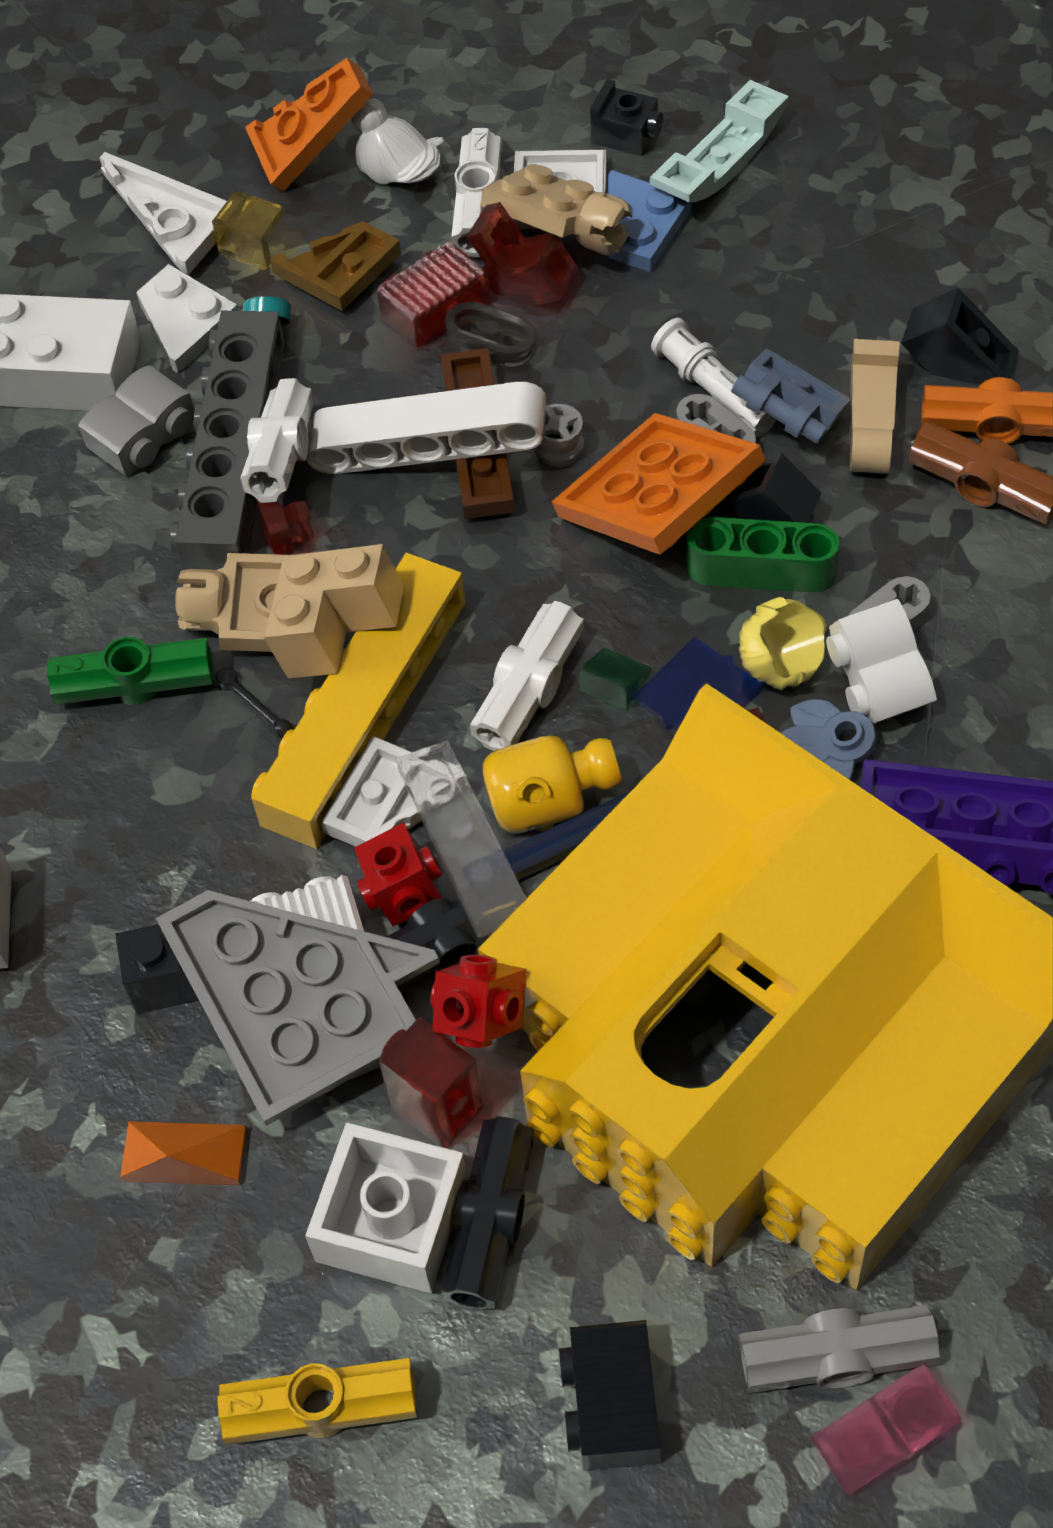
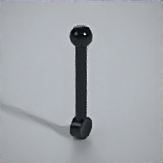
(227, 680)

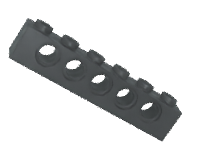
(236, 386)

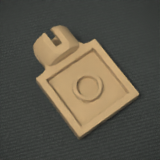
(562, 207)
(230, 600)

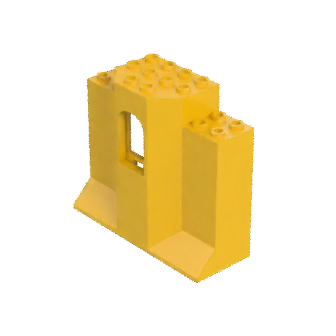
(897, 997)

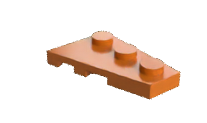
(307, 125)

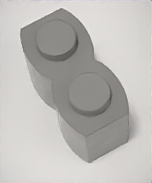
(137, 420)

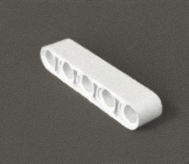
(427, 428)

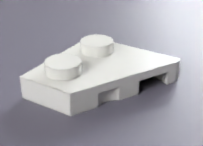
(181, 314)

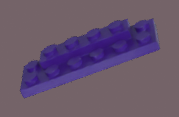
(984, 817)

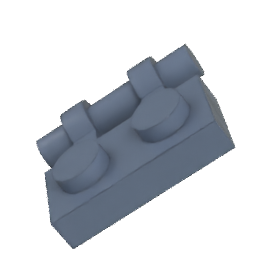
(790, 396)

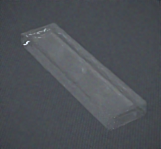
(461, 836)

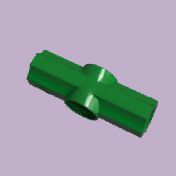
(150, 667)

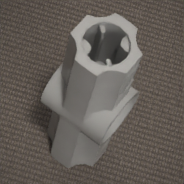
(839, 1348)

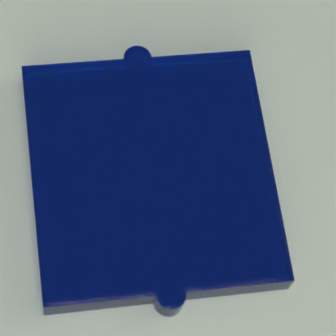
(678, 682)

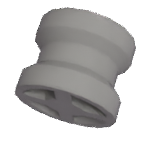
(567, 426)

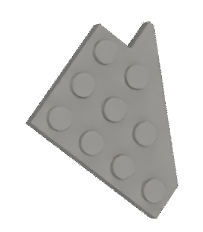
(292, 994)

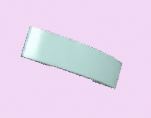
(727, 148)

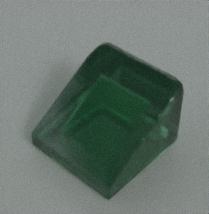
(613, 678)

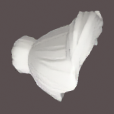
(392, 148)

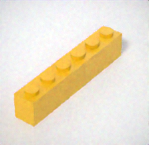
(357, 703)

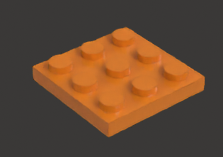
(658, 482)

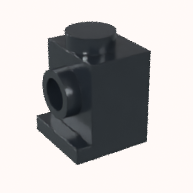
(624, 119)

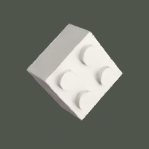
(387, 1207)

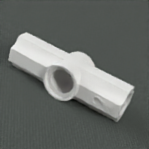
(477, 169)
(277, 440)
(527, 676)

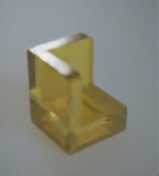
(243, 229)

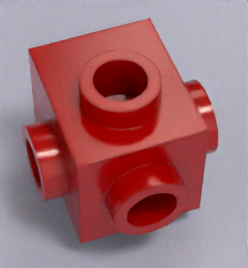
(404, 882)
(478, 1000)

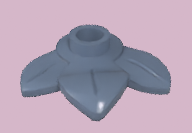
(818, 732)

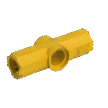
(275, 1404)

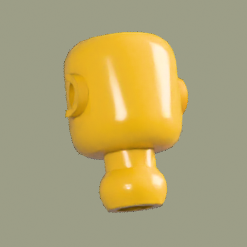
(543, 782)

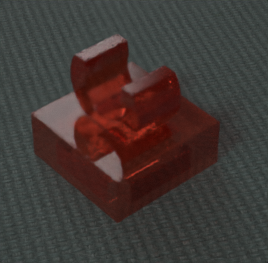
(284, 525)

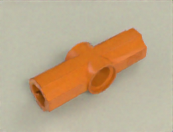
(992, 410)

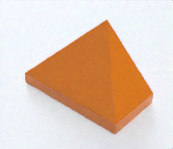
(183, 1153)

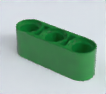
(762, 554)

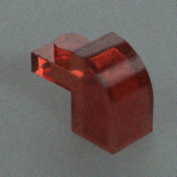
(519, 267)

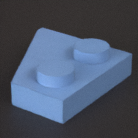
(653, 223)

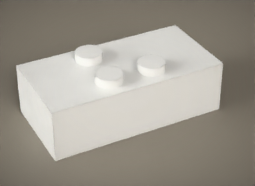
(64, 350)

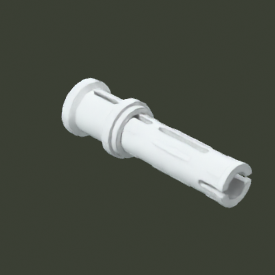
(699, 365)

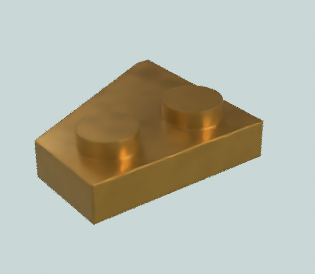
(340, 264)

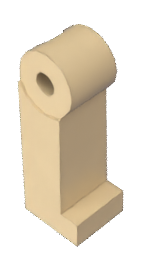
(872, 404)

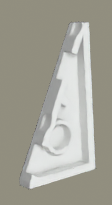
(170, 210)

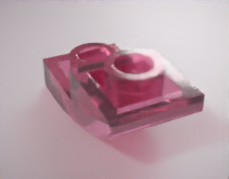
(886, 1428)

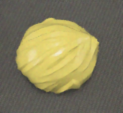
(783, 643)

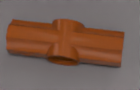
(984, 471)

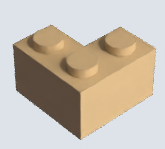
(325, 597)

